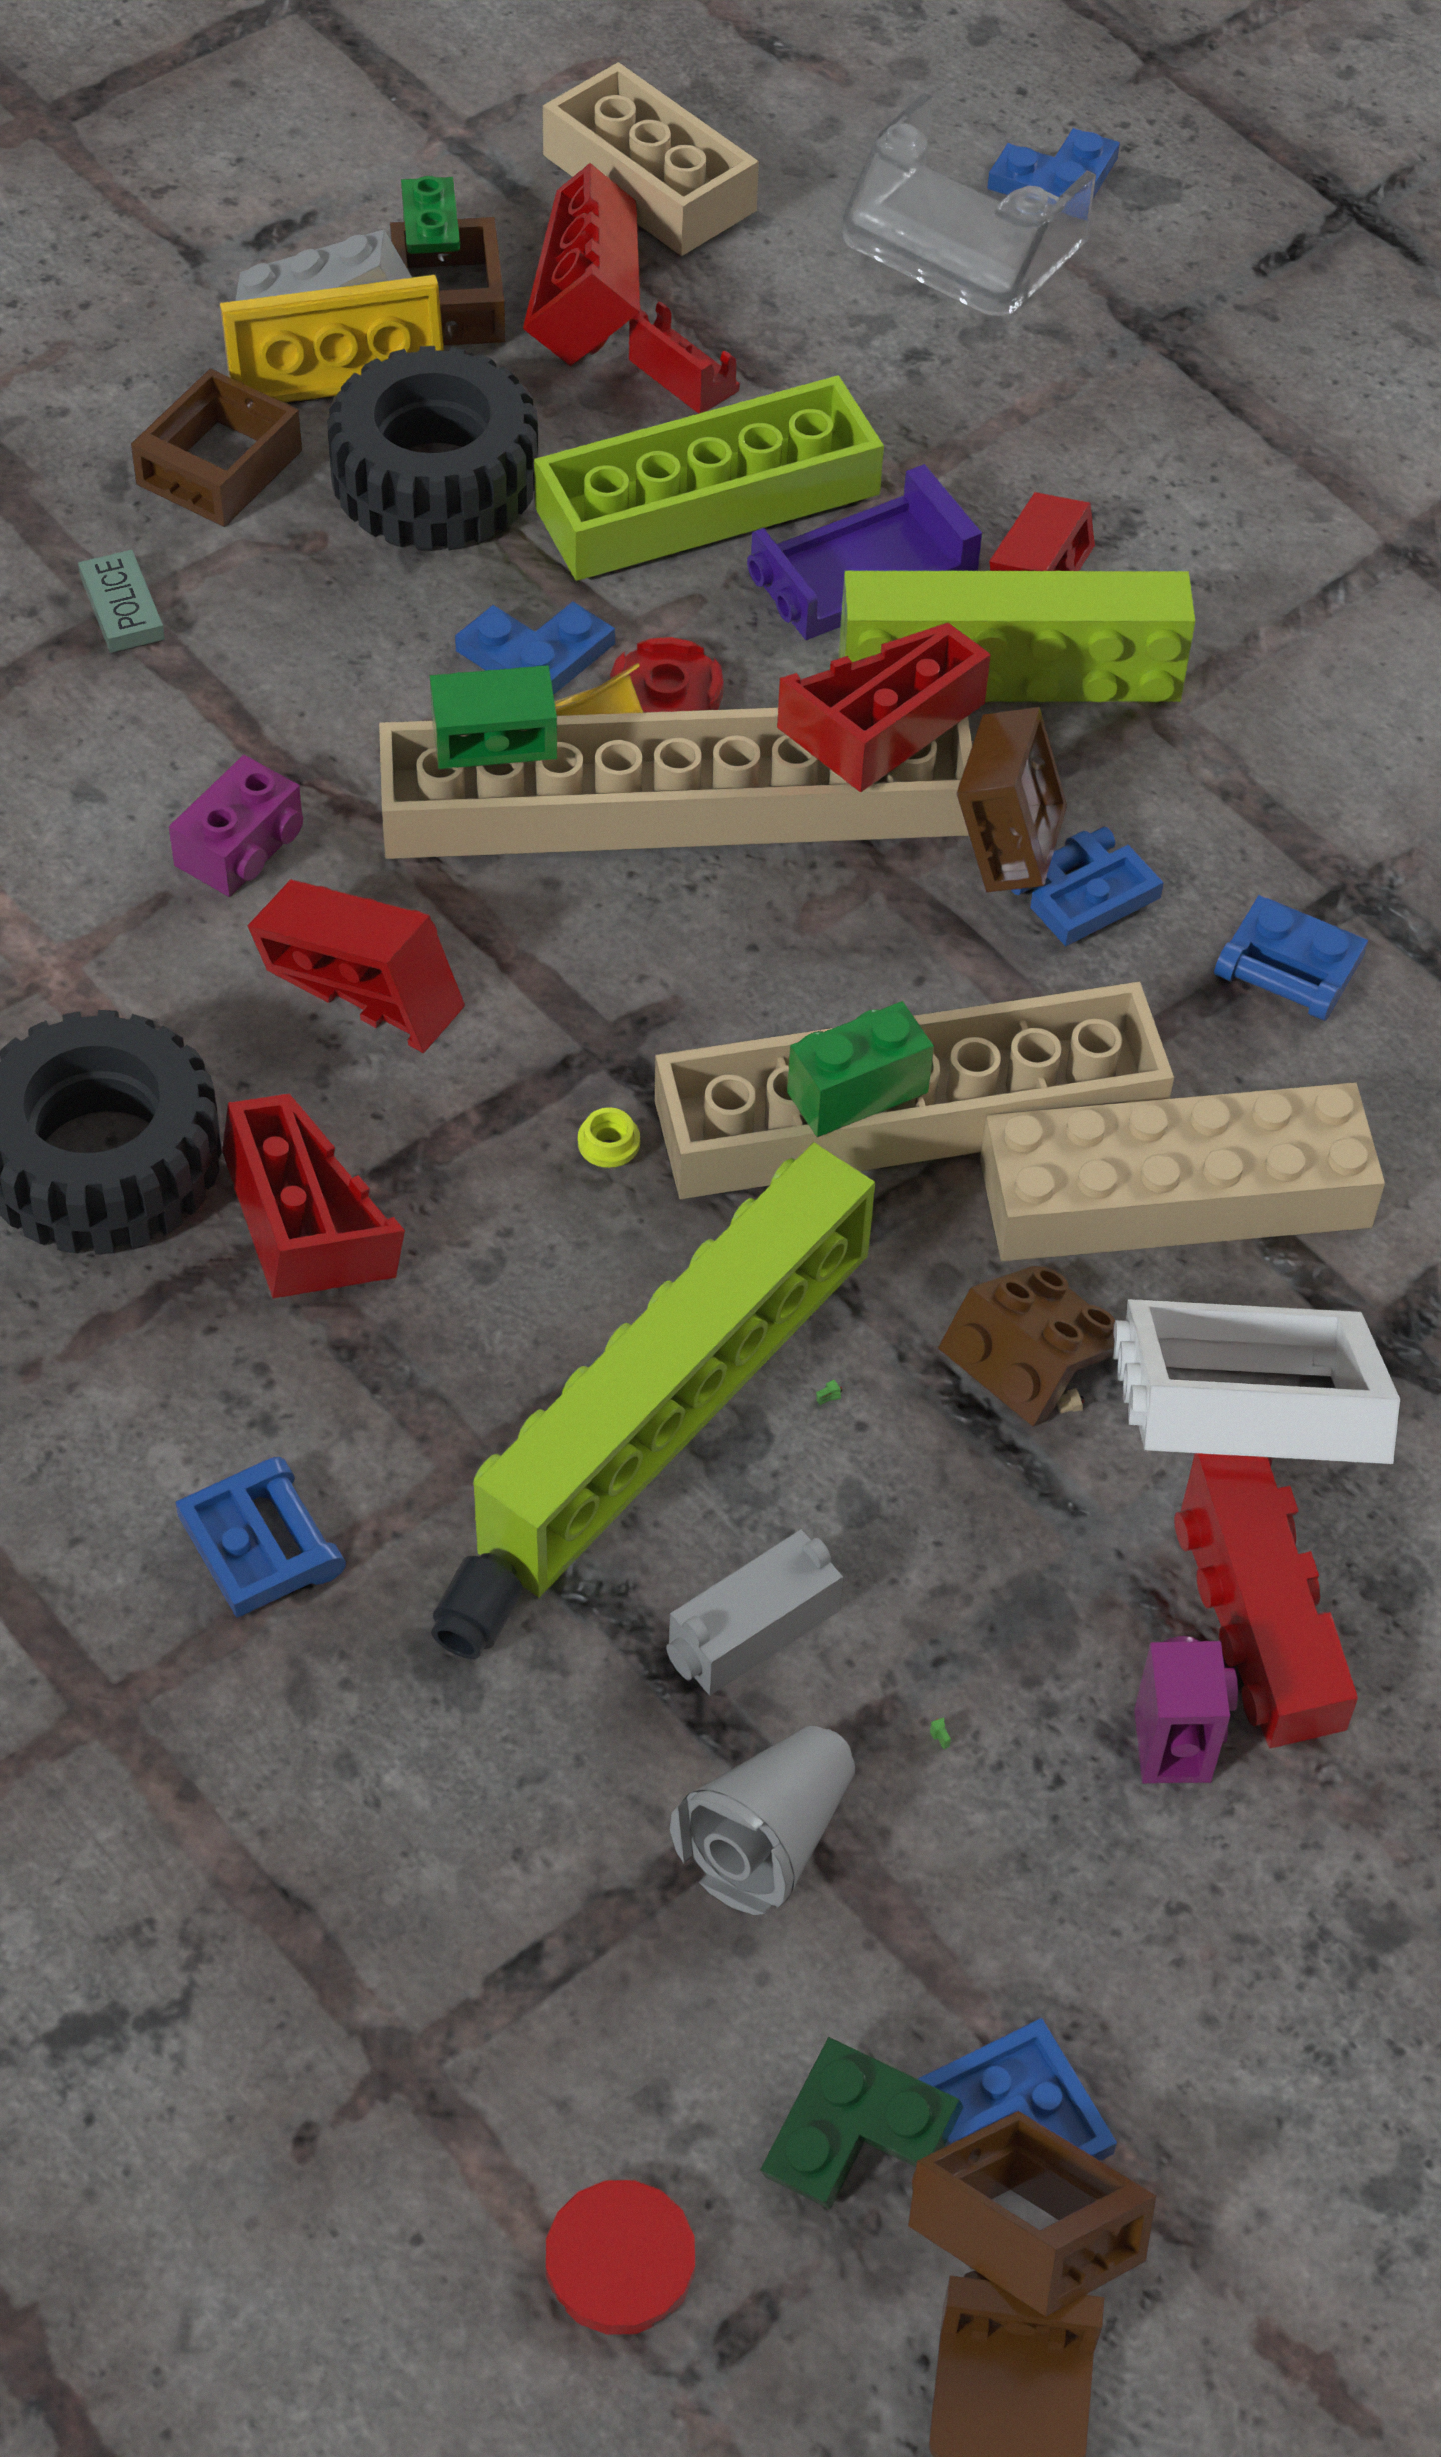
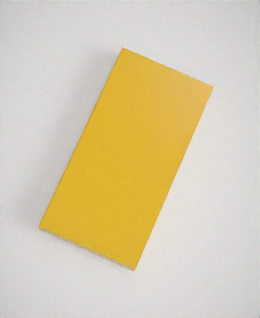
(319, 338)

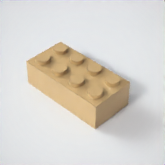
(673, 164)

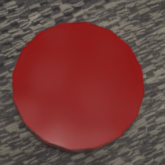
(672, 676)
(620, 2256)

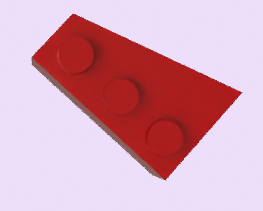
(887, 706)
(363, 953)

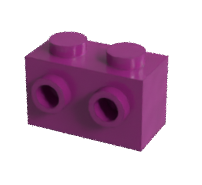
(236, 825)
(1183, 1710)

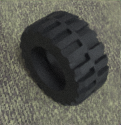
(433, 495)
(117, 1192)

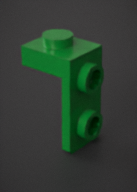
(430, 215)

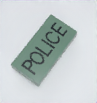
(121, 601)

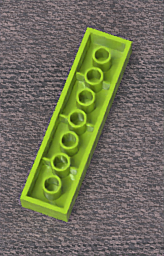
(672, 1367)

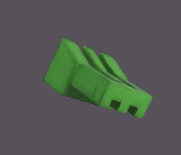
(831, 1392)
(939, 1732)

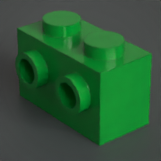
(492, 712)
(859, 1068)

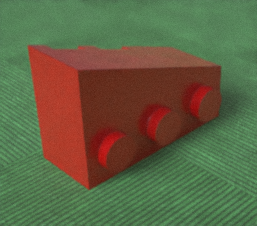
(300, 1203)

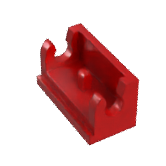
(680, 364)
(1047, 536)

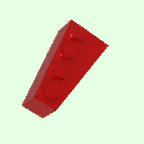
(585, 268)
(1265, 1598)

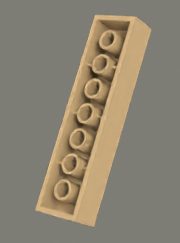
(736, 1124)

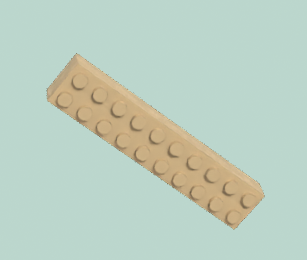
(657, 786)

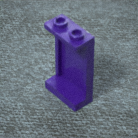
(905, 534)

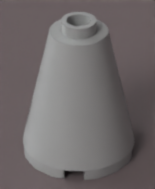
(764, 1818)

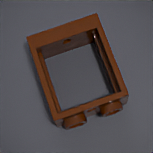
(476, 311)
(198, 485)
(1010, 801)
(1099, 2212)

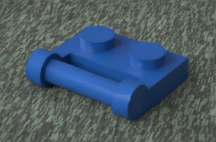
(1292, 956)
(242, 1548)

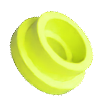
(608, 1125)

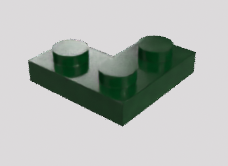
(851, 2103)

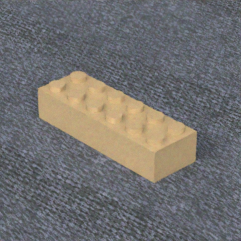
(1180, 1171)

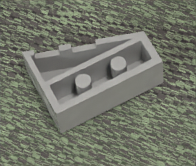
(346, 263)

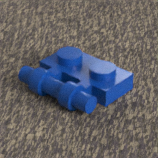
(1096, 893)

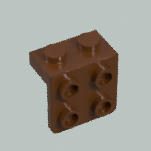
(1027, 1338)
(1012, 2375)

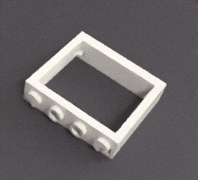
(1255, 1419)

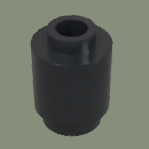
(476, 1605)

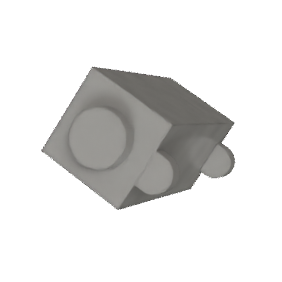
(754, 1612)

